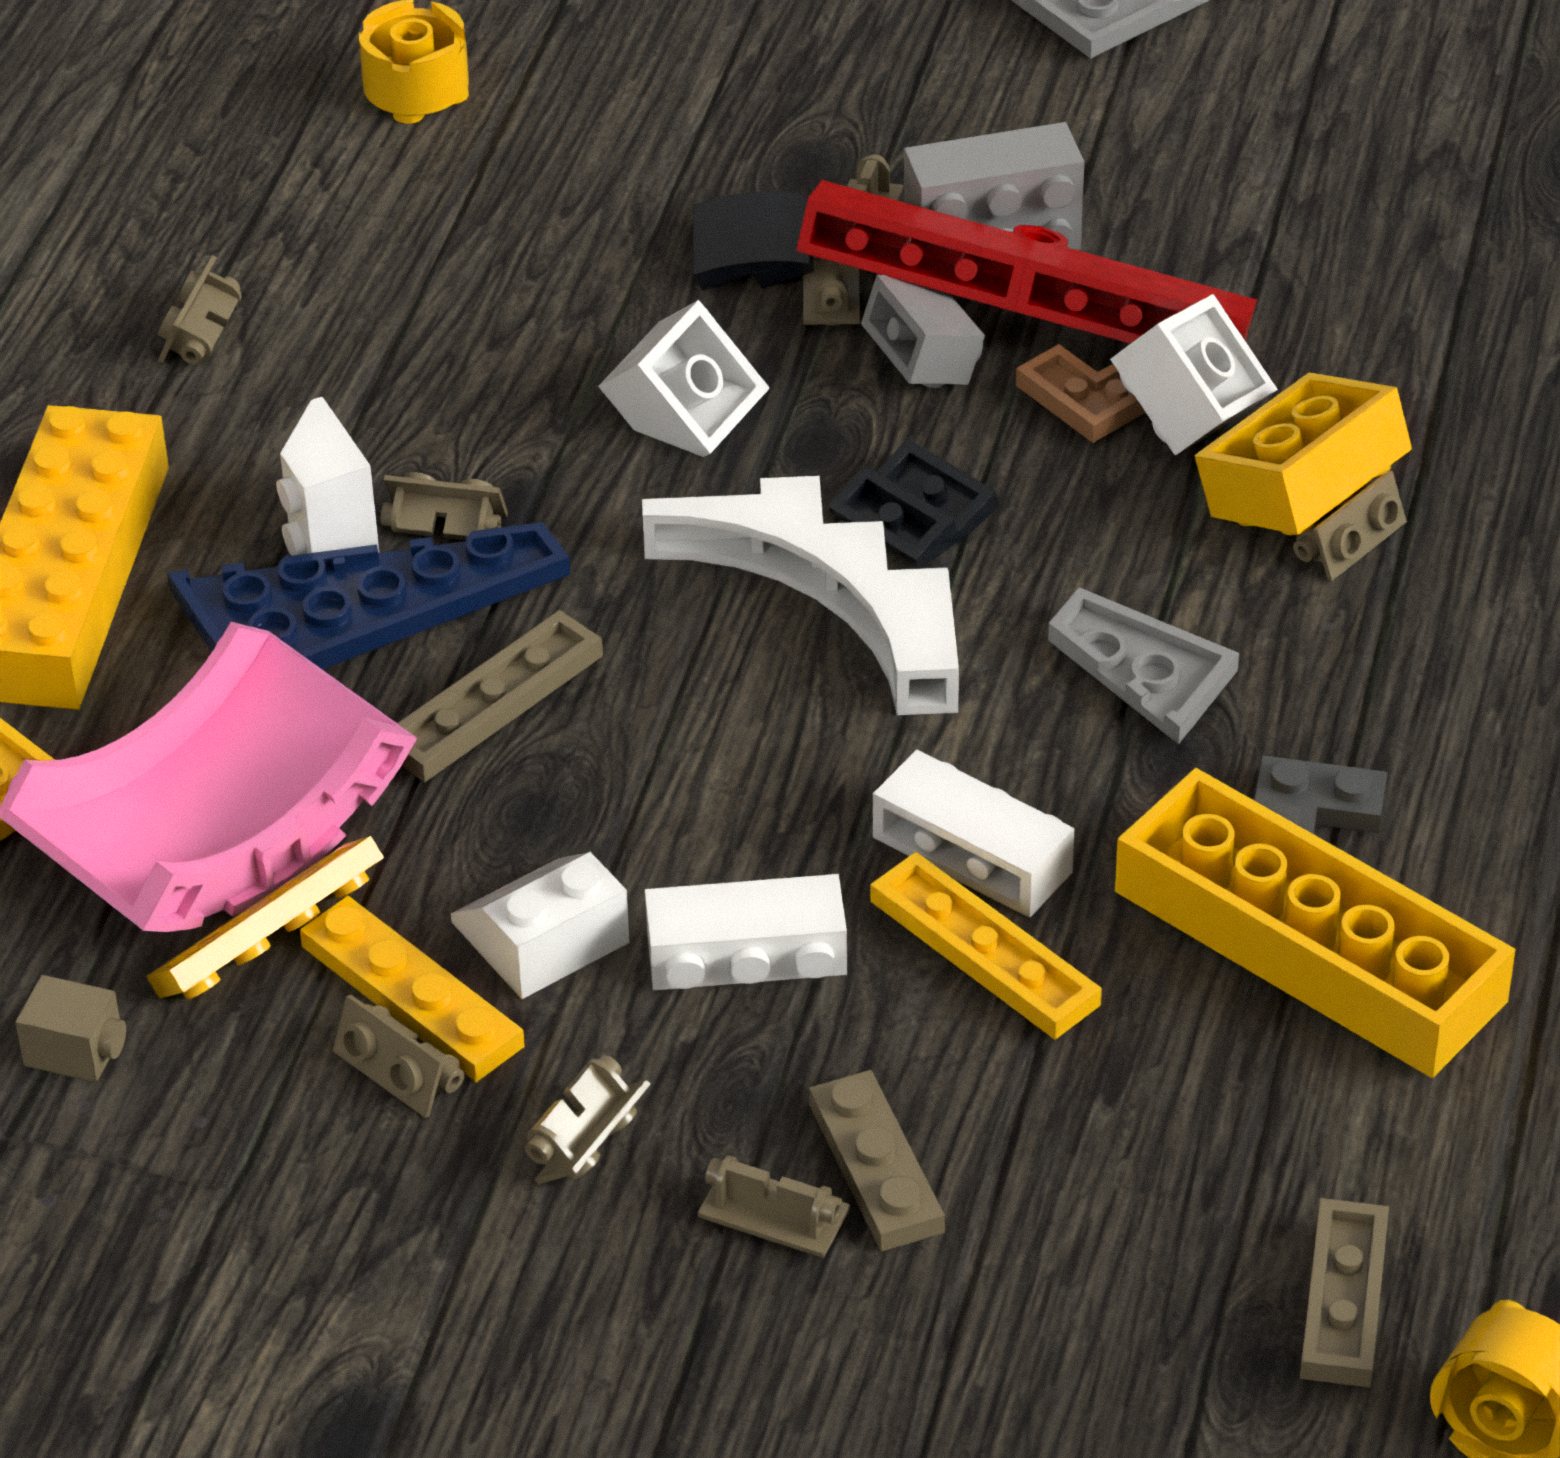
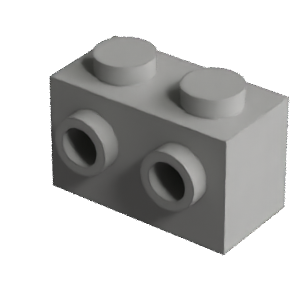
(922, 332)

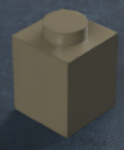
(70, 1028)

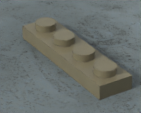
(498, 692)

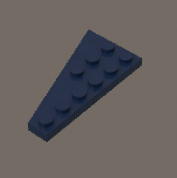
(362, 599)

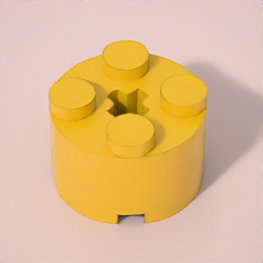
(413, 59)
(1503, 1385)

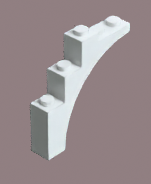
(842, 565)

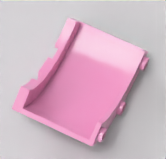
(216, 789)

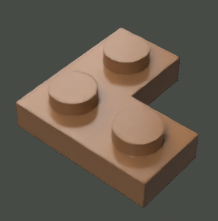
(1077, 394)

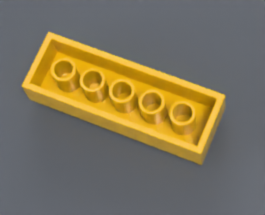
(72, 547)
(1314, 921)

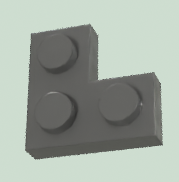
(1322, 793)

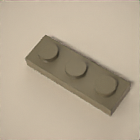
(876, 1160)
(1344, 1293)

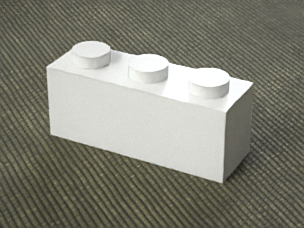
(973, 832)
(746, 932)

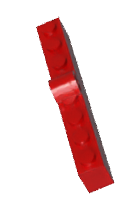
(1013, 270)

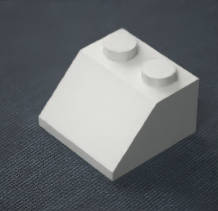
(1193, 374)
(685, 382)
(325, 486)
(548, 922)

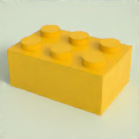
(1303, 453)

